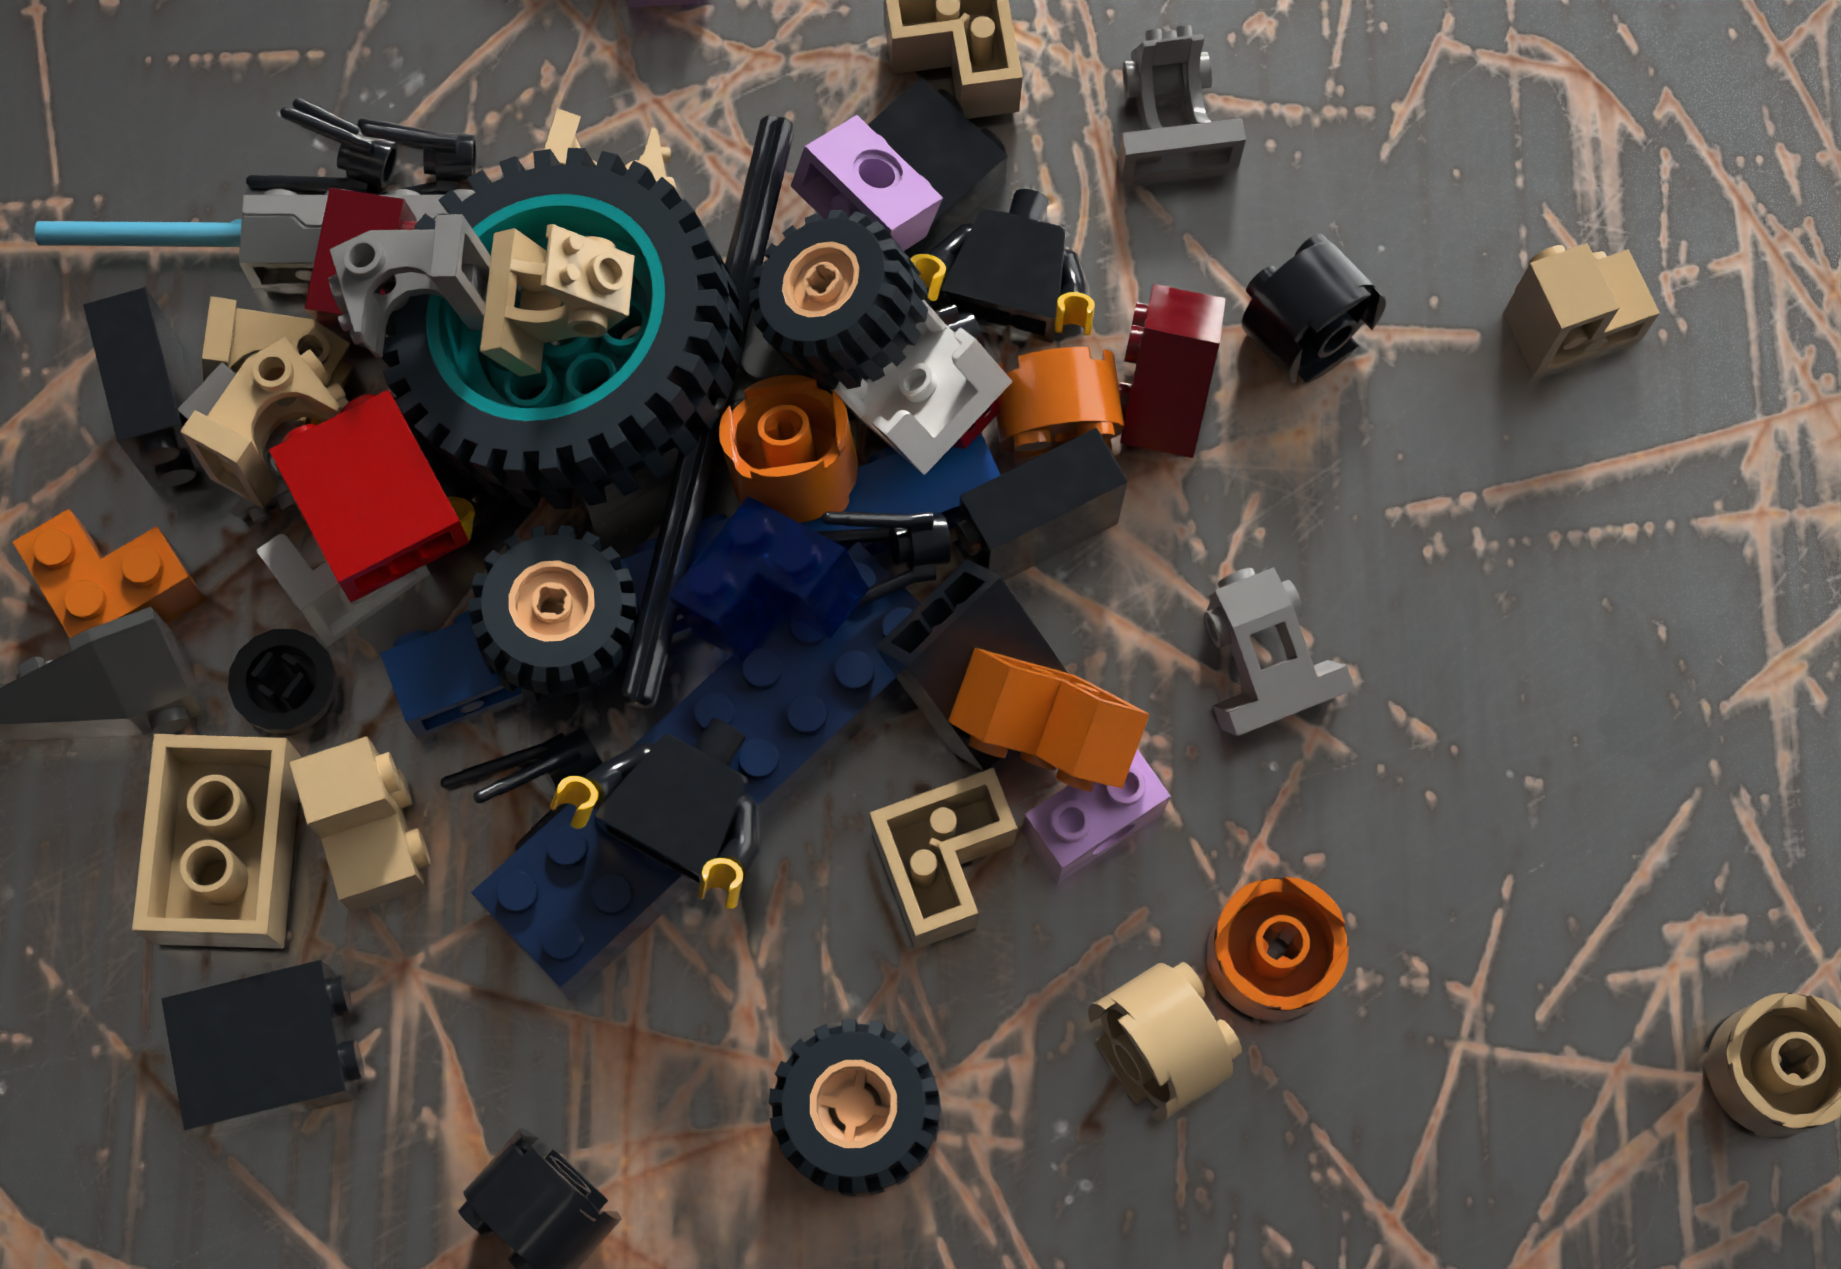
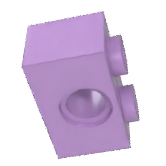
(861, 173)
(1083, 824)

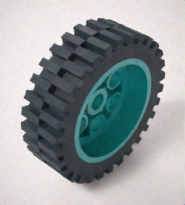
(656, 379)

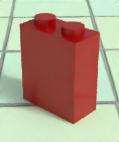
(368, 494)

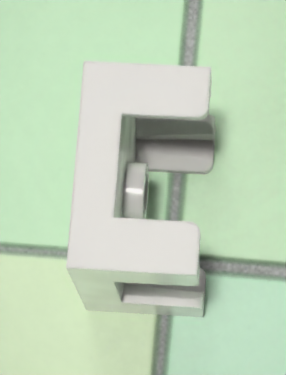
(930, 394)
(320, 595)

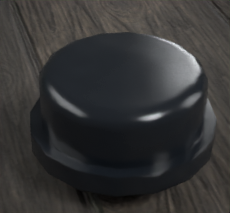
(282, 681)

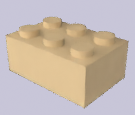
(217, 842)

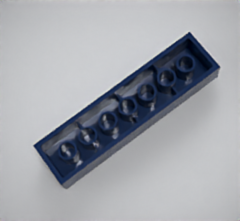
(797, 699)

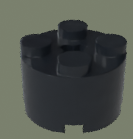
(1311, 309)
(538, 1207)

